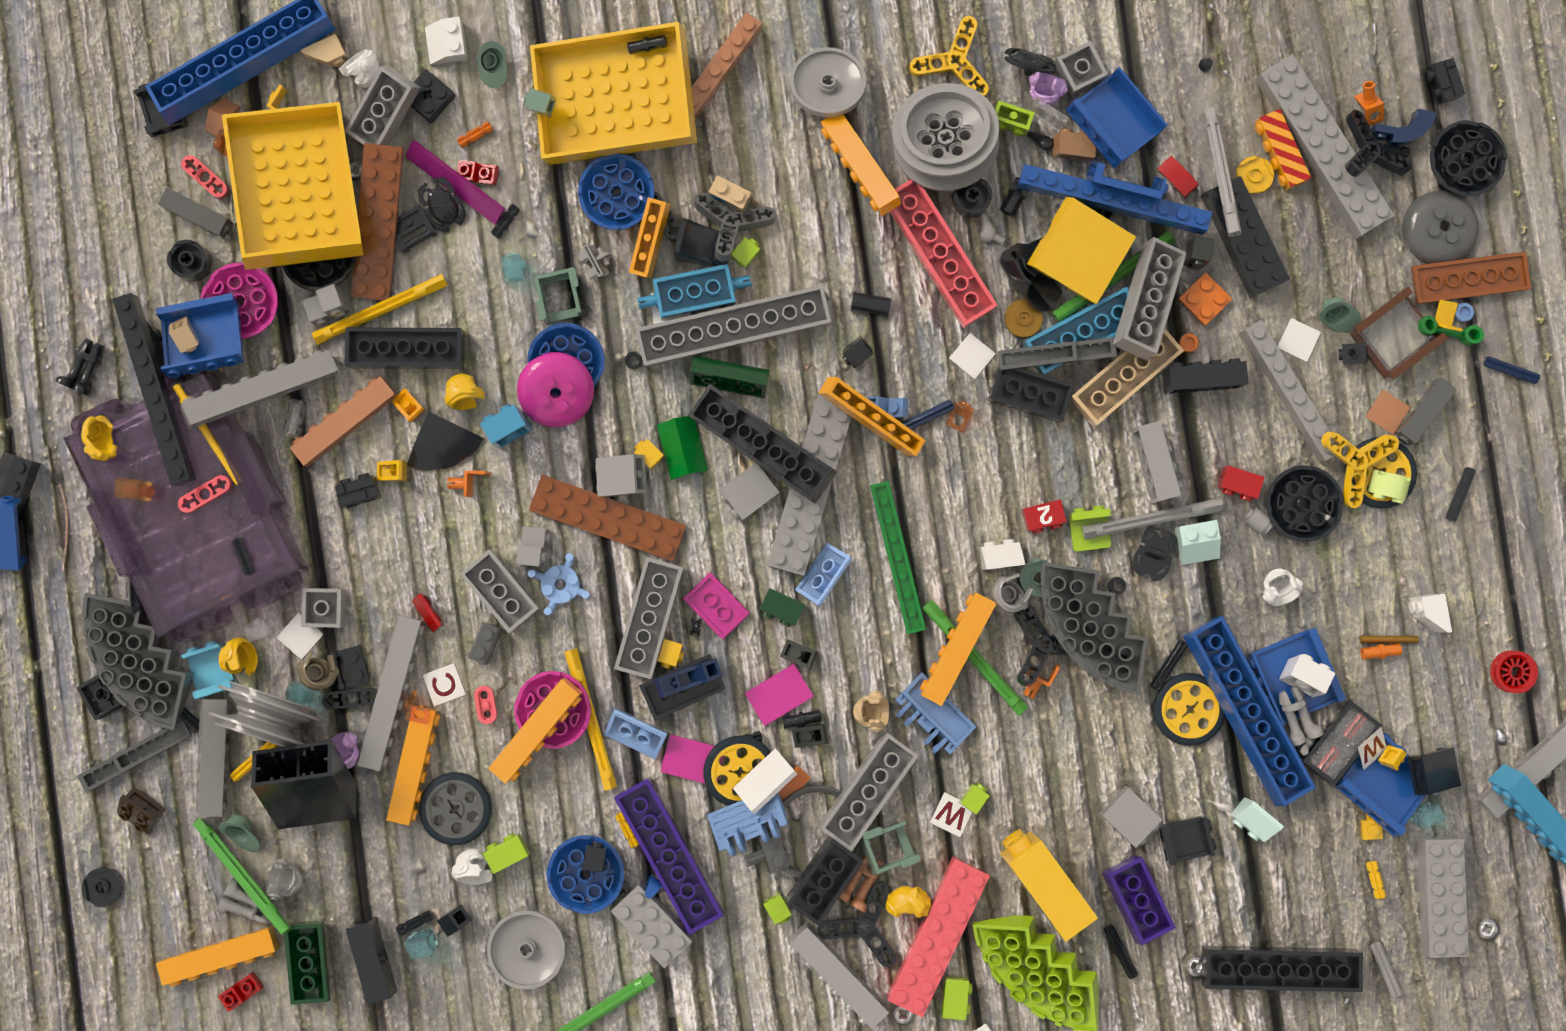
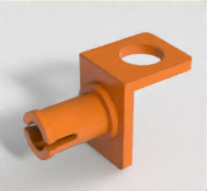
(1370, 102)
(465, 483)
(1040, 681)

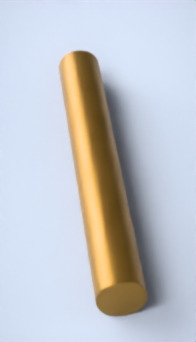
(1388, 639)

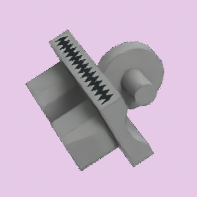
(598, 259)

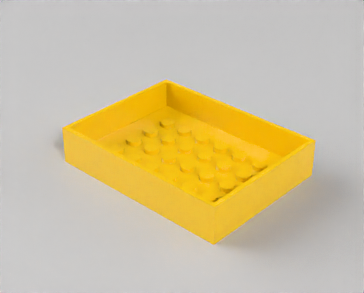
(614, 98)
(292, 185)

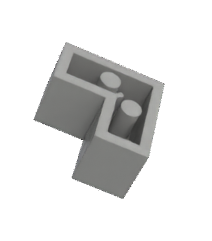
(326, 305)
(533, 547)

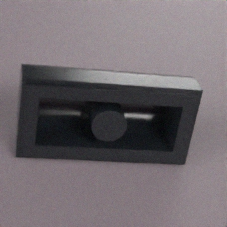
(870, 304)

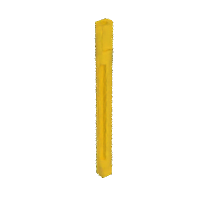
(380, 308)
(606, 772)

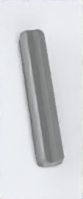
(1386, 969)

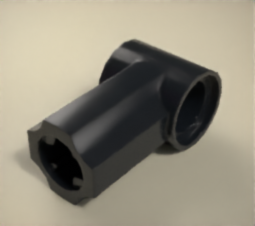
(1014, 199)

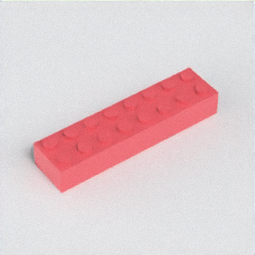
(941, 255)
(937, 936)

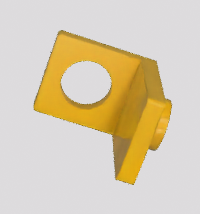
(276, 97)
(1445, 314)

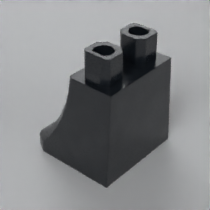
(697, 244)

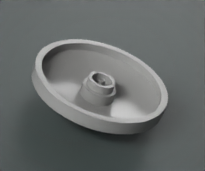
(828, 82)
(526, 949)

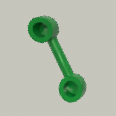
(1468, 336)

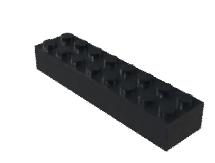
(762, 443)
(1282, 968)

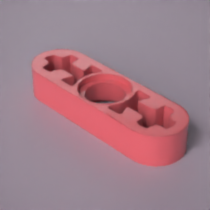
(199, 164)
(214, 482)

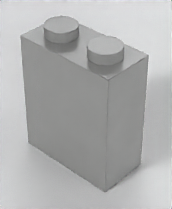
(621, 475)
(748, 492)
(1131, 817)

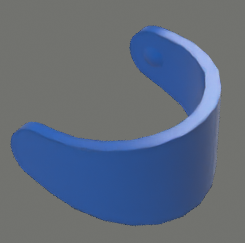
(653, 886)

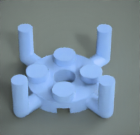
(549, 579)

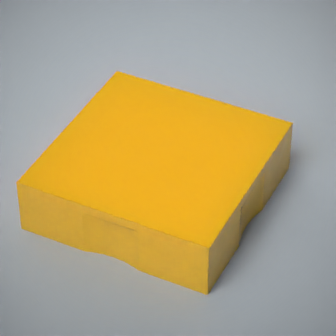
(1081, 250)

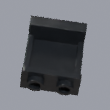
(155, 123)
(1434, 771)
(1187, 839)

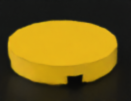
(1256, 174)

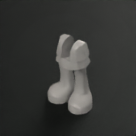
(1310, 729)
(235, 892)

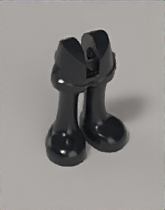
(85, 353)

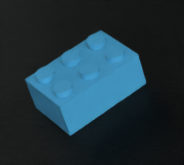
(505, 426)

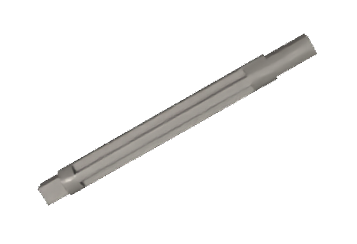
(1222, 173)
(1153, 518)

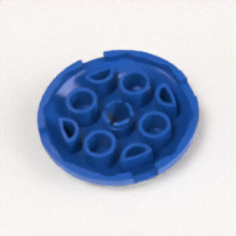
(602, 179)
(572, 340)
(574, 890)

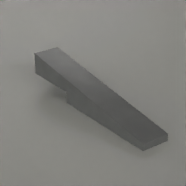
(1057, 353)
(133, 756)

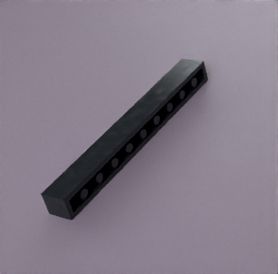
(154, 389)

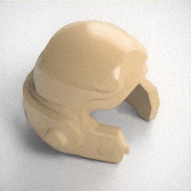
(872, 711)

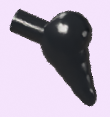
(1043, 141)

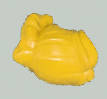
(98, 438)
(909, 901)

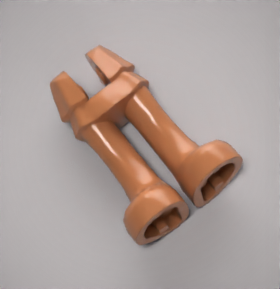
(858, 900)

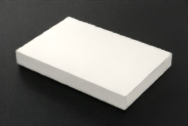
(765, 781)

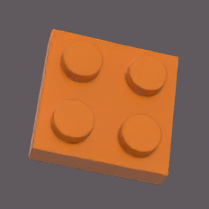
(1204, 299)

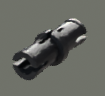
(647, 44)
(802, 719)

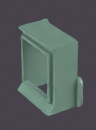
(554, 277)
(909, 858)

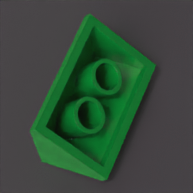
(682, 447)

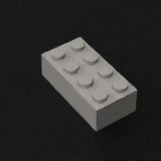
(382, 107)
(1156, 461)
(500, 591)
(652, 925)

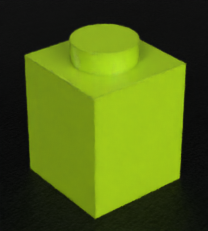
(746, 252)
(974, 798)
(778, 909)

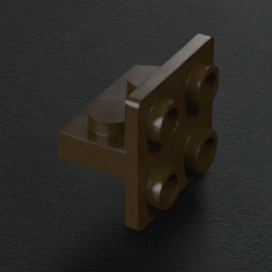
(139, 810)

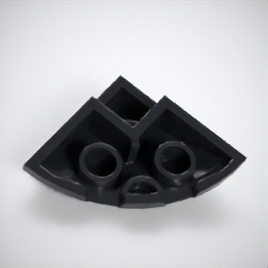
(442, 444)

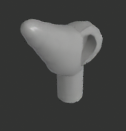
(989, 231)
(1306, 746)

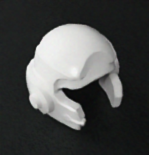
(362, 66)
(1281, 587)
(471, 868)

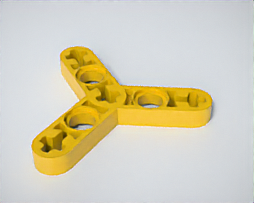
(946, 59)
(1363, 456)

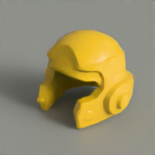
(461, 392)
(238, 655)

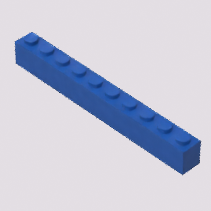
(1114, 199)

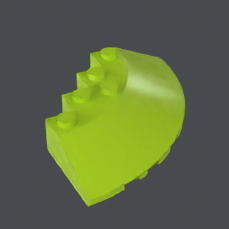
(1037, 973)

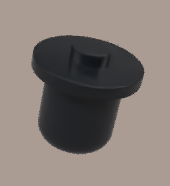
(1205, 64)

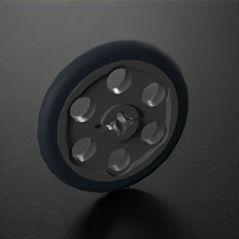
(465, 784)

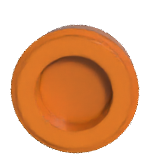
(1188, 342)

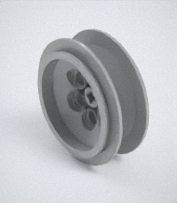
(941, 108)
(264, 715)

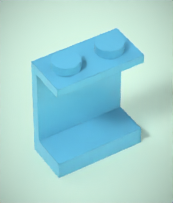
(206, 670)

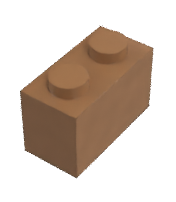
(1073, 146)

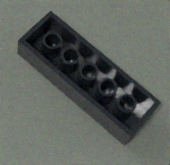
(1253, 249)
(404, 348)

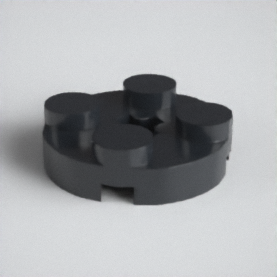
(97, 896)

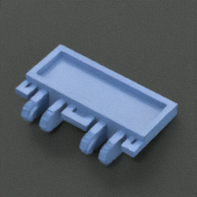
(946, 719)
(739, 820)

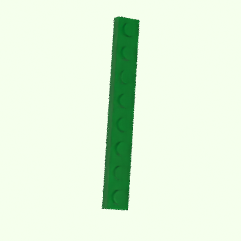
(897, 557)

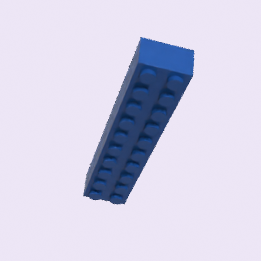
(239, 58)
(1249, 711)

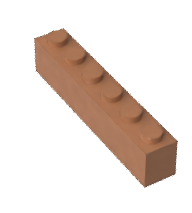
(724, 62)
(343, 421)

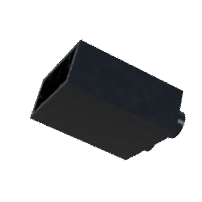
(304, 784)

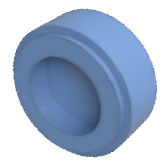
(1464, 312)

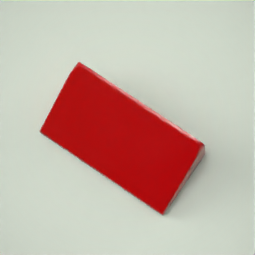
(427, 612)

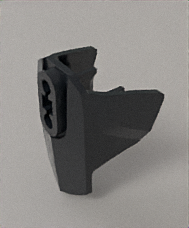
(1034, 286)

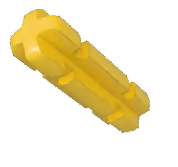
(626, 830)
(1376, 880)

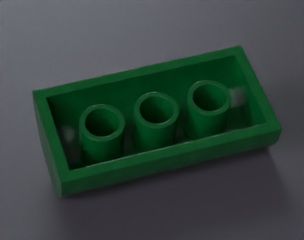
(729, 376)
(307, 963)

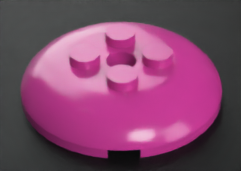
(255, 287)
(550, 372)
(534, 693)

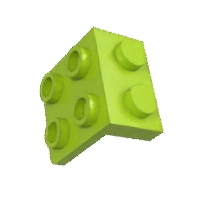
(1083, 518)

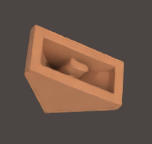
(214, 118)

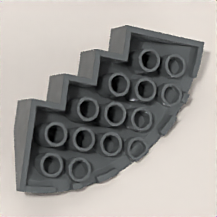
(1090, 629)
(133, 662)

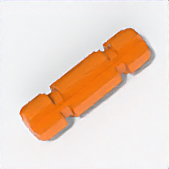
(475, 134)

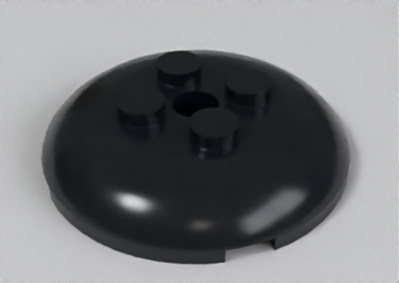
(1485, 154)
(320, 274)
(1322, 498)

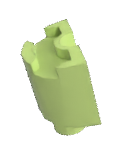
(1390, 485)

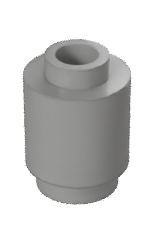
(1258, 520)

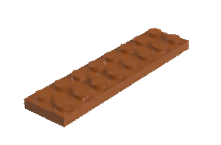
(377, 220)
(607, 518)

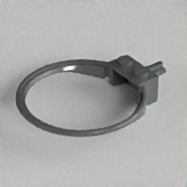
(773, 851)

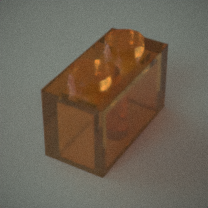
(133, 489)

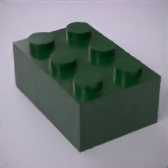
(782, 607)

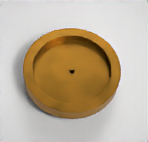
(1017, 325)

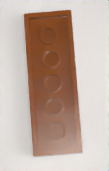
(1471, 277)

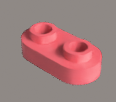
(483, 705)

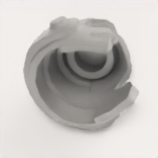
(1010, 595)
(283, 880)

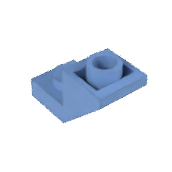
(894, 406)

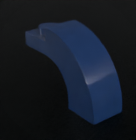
(1419, 124)
(688, 678)

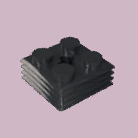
(441, 96)
(99, 706)

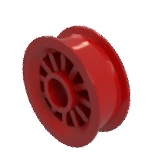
(1530, 667)

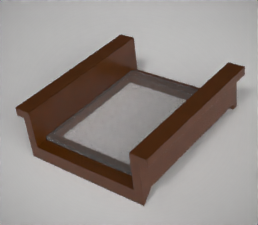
(1394, 336)

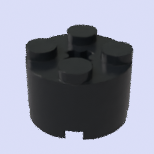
(972, 208)
(181, 253)

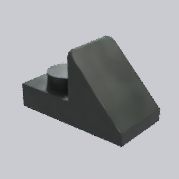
(798, 654)
(809, 735)

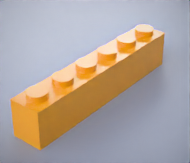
(861, 164)
(871, 416)
(957, 649)
(535, 731)
(412, 769)
(218, 955)

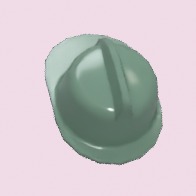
(492, 64)
(1339, 315)
(240, 830)

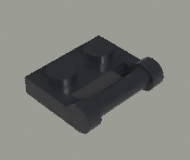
(410, 222)
(355, 667)

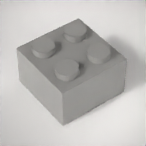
(1081, 68)
(323, 607)

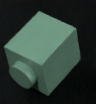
(539, 102)

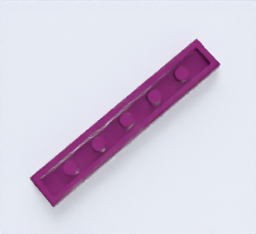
(463, 188)

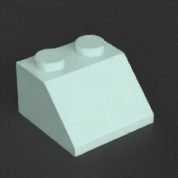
(1198, 542)
(1255, 820)

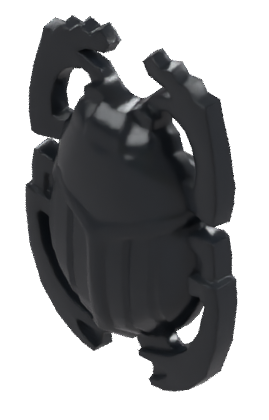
(1029, 61)
(442, 205)
(1154, 554)

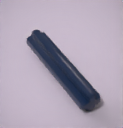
(1511, 370)
(929, 415)

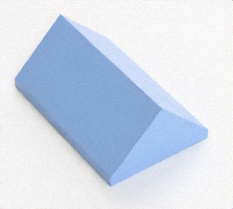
(823, 574)
(635, 733)

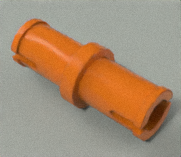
(1381, 651)

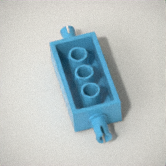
(694, 291)

